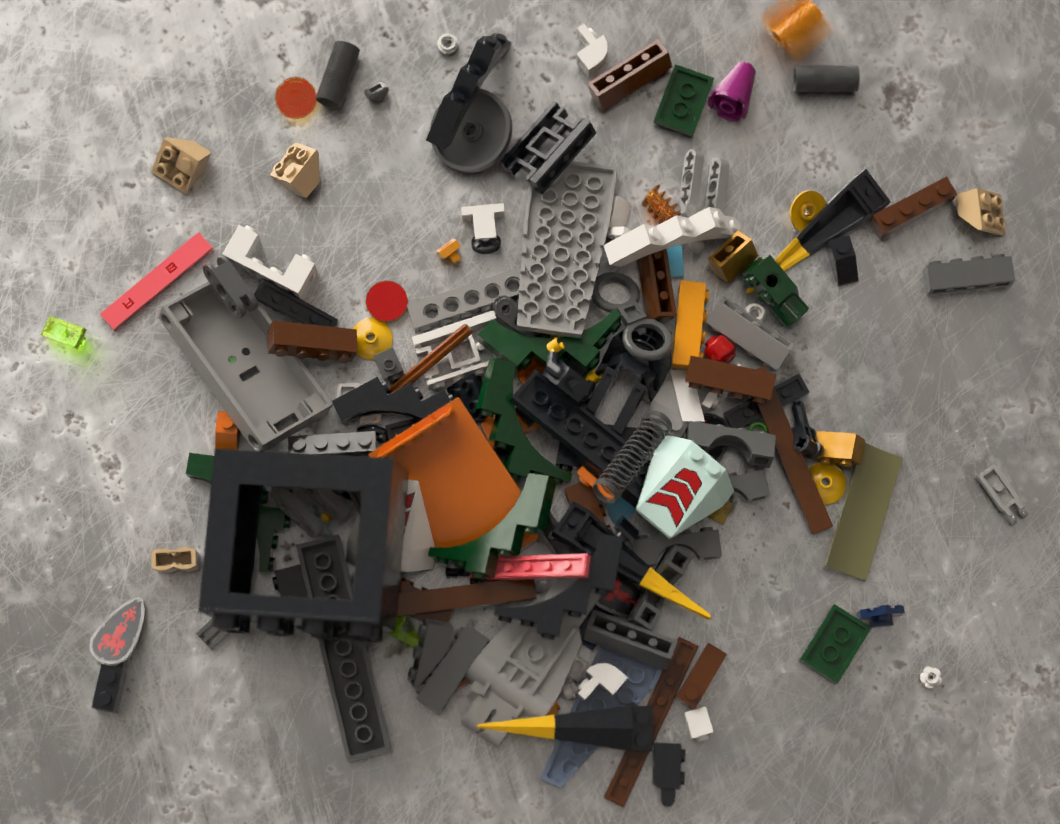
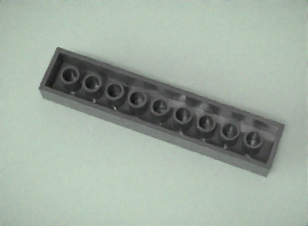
(345, 659)

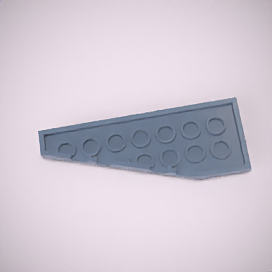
(642, 677)

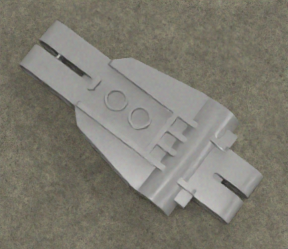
(521, 672)

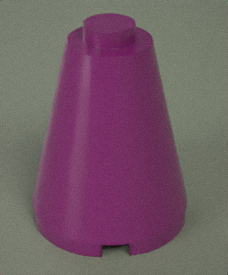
(734, 93)

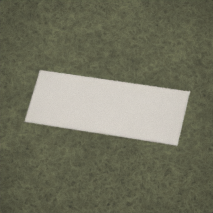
(687, 397)

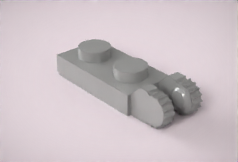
(1001, 493)

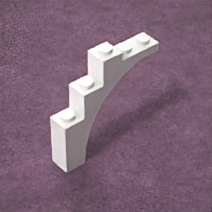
(676, 231)

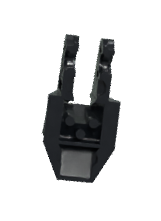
(650, 374)

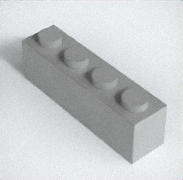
(750, 333)

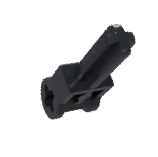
(804, 436)

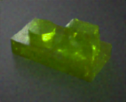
(64, 332)
(410, 638)

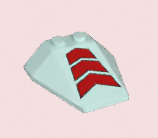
(682, 486)

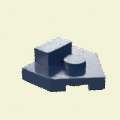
(881, 615)

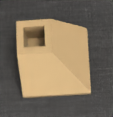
(180, 162)
(298, 170)
(982, 210)

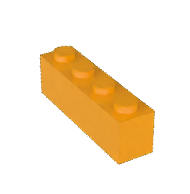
(688, 323)

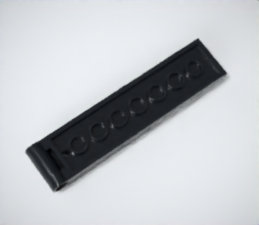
(579, 431)

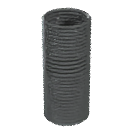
(338, 71)
(828, 78)

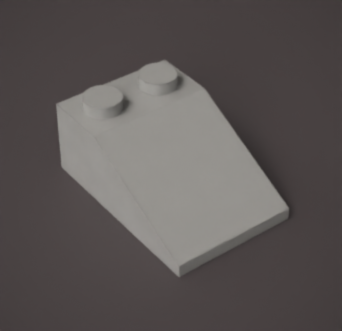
(667, 403)

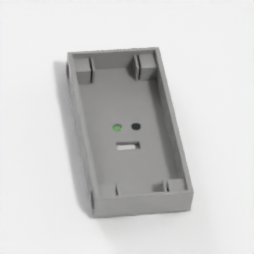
(229, 346)

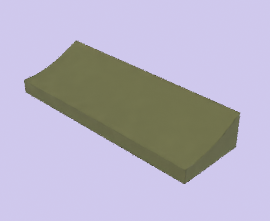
(863, 513)

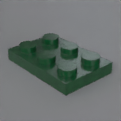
(683, 100)
(835, 644)

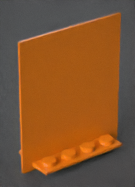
(457, 472)

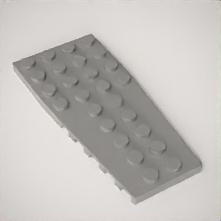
(564, 248)

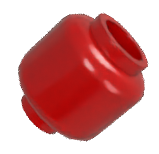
(720, 349)

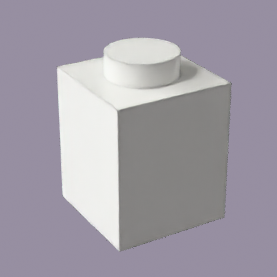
(698, 724)

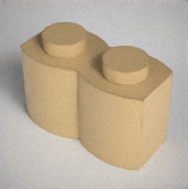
(169, 561)

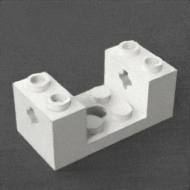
(243, 252)

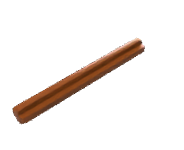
(432, 358)

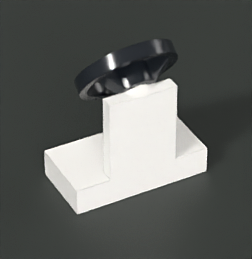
(484, 225)

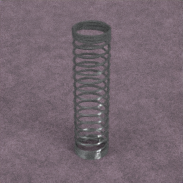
(603, 481)

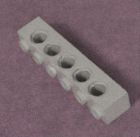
(459, 296)

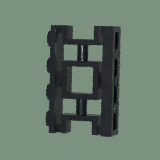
(559, 155)

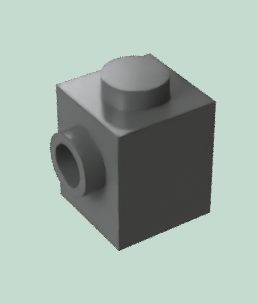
(389, 365)

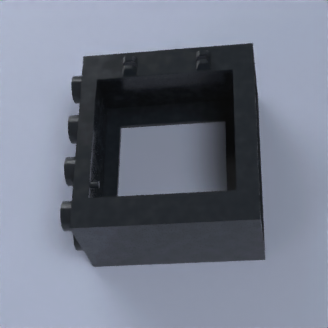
(233, 535)

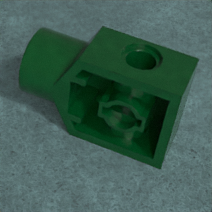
(779, 294)

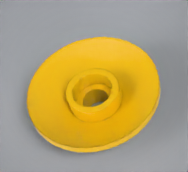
(812, 202)
(382, 341)
(837, 482)

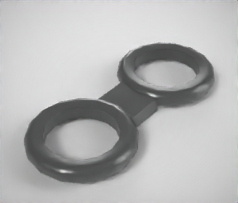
(632, 317)

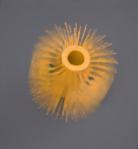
(791, 28)

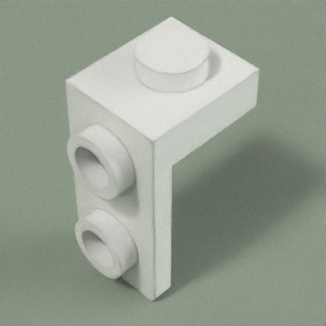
(618, 218)

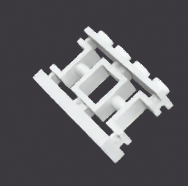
(422, 340)

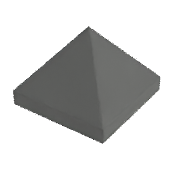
(377, 92)

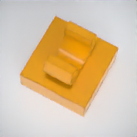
(449, 251)

